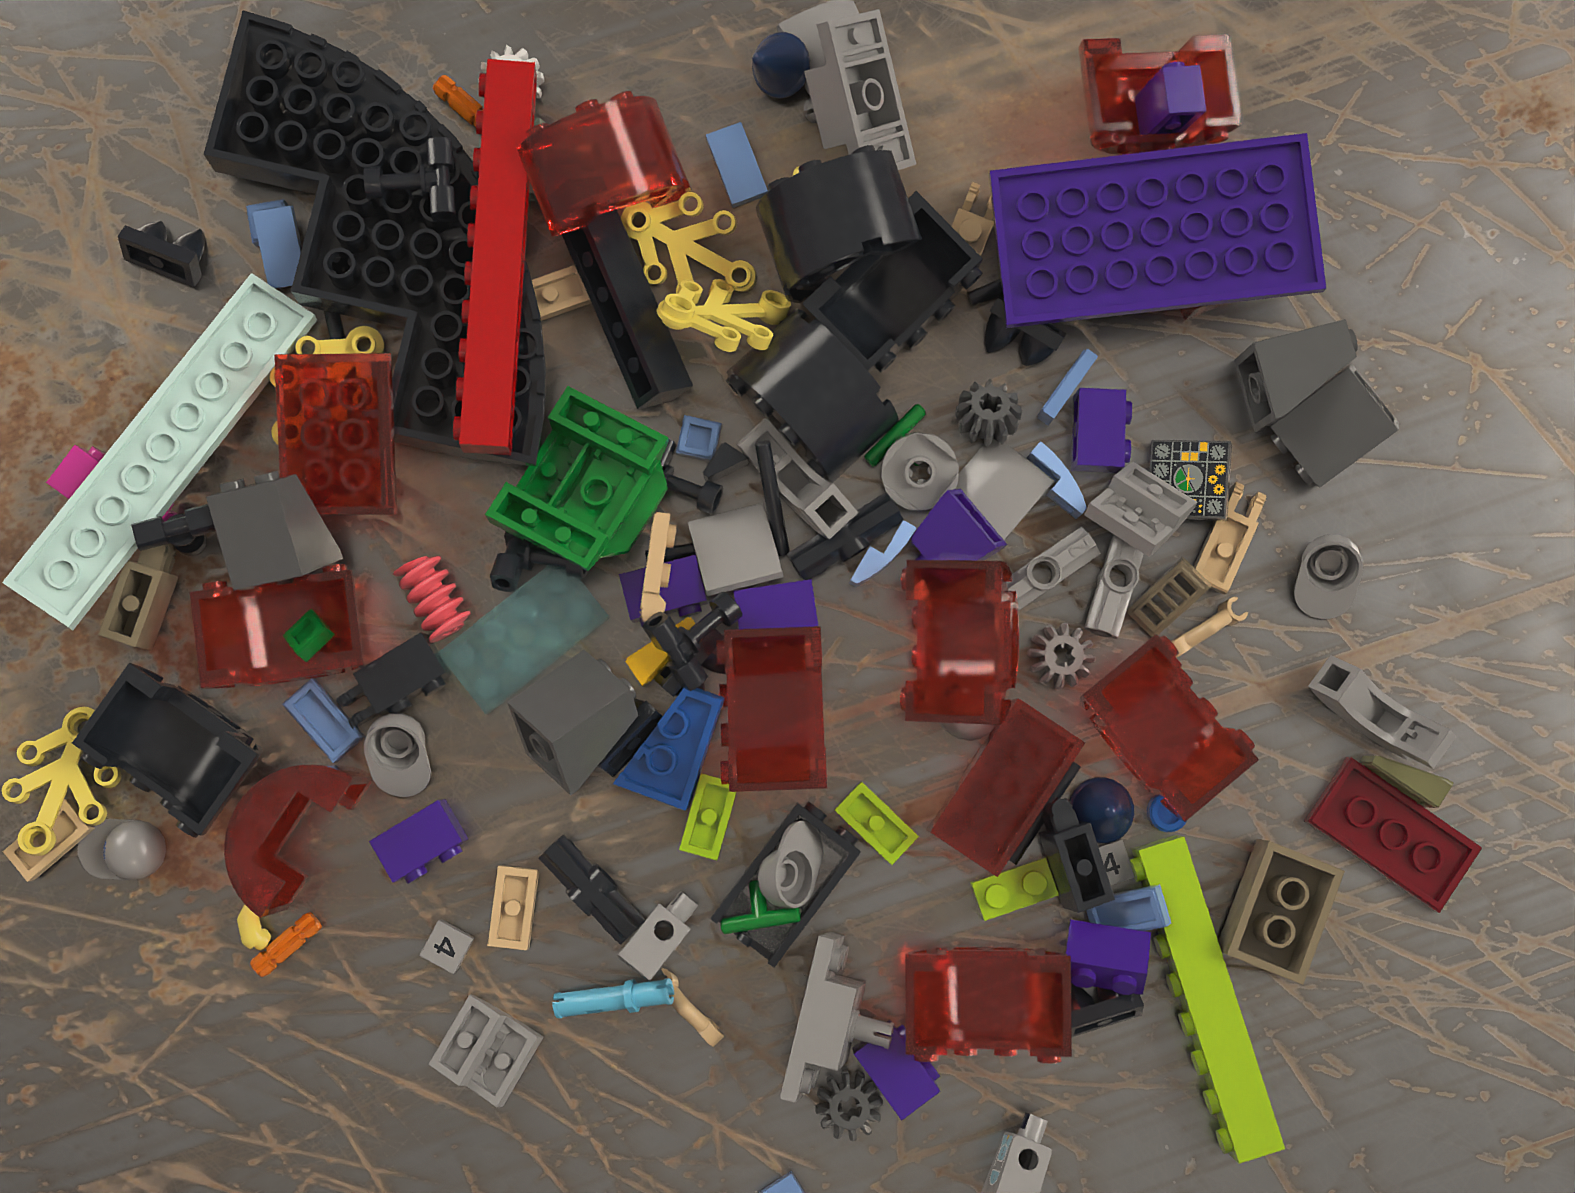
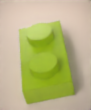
(708, 818)
(876, 823)
(1014, 888)

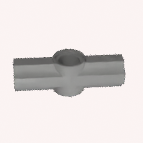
(1062, 559)
(1110, 601)

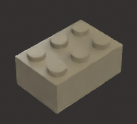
(1280, 910)

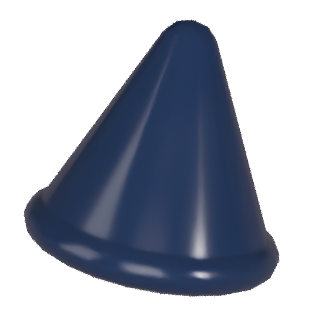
(780, 64)
(1105, 806)

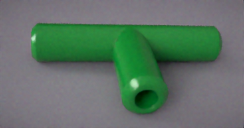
(899, 430)
(760, 915)

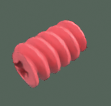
(432, 597)

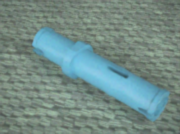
(627, 996)

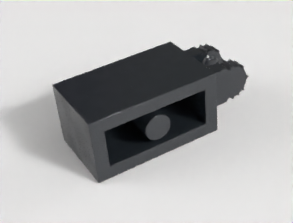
(397, 679)
(1074, 858)

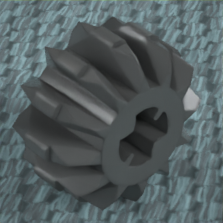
(988, 412)
(855, 1117)

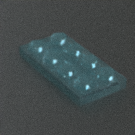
(523, 636)

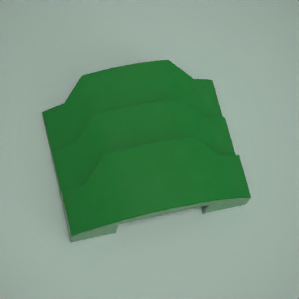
(590, 485)

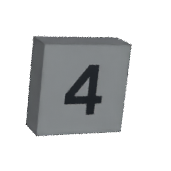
(1116, 861)
(447, 946)

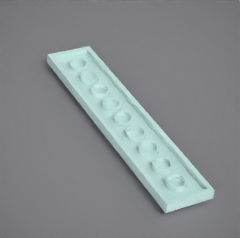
(159, 452)

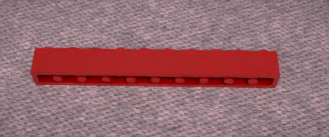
(497, 260)

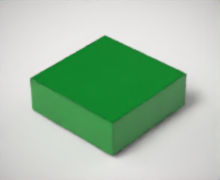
(308, 635)

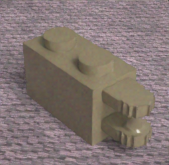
(141, 598)

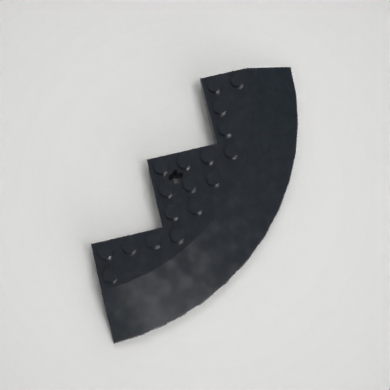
(311, 123)

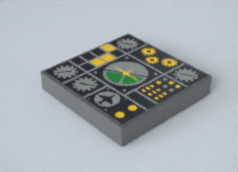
(1196, 470)

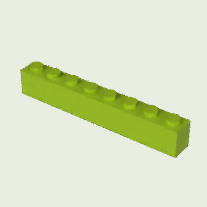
(1208, 1004)

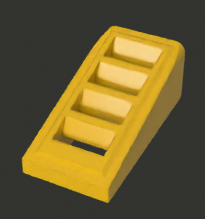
(650, 660)

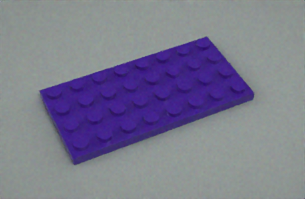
(1157, 230)

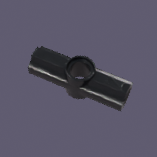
(853, 538)
(592, 889)

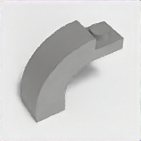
(799, 485)
(1378, 716)

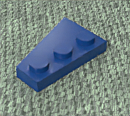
(675, 751)

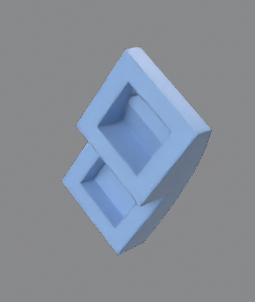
(1065, 490)
(875, 561)

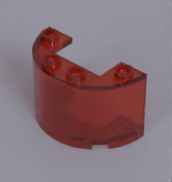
(1115, 78)
(602, 161)
(243, 630)
(964, 641)
(773, 709)
(1166, 730)
(266, 821)
(988, 1001)

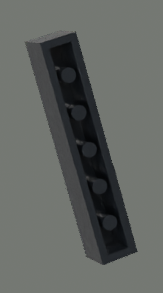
(627, 311)

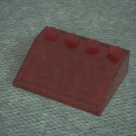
(338, 430)

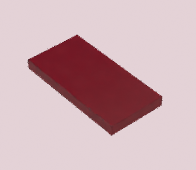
(1393, 834)

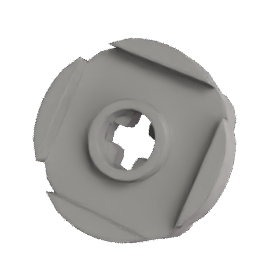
(916, 449)

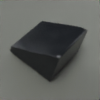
(724, 462)

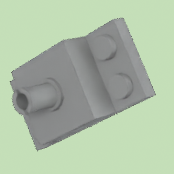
(857, 89)
(829, 1020)

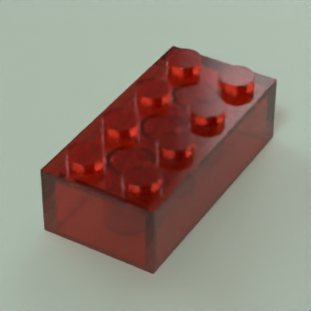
(1005, 787)

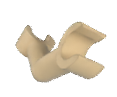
(1209, 627)
(704, 1025)

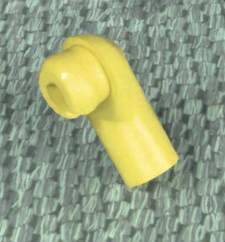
(251, 931)

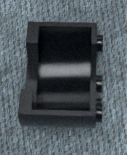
(835, 217)
(893, 298)
(815, 393)
(169, 746)

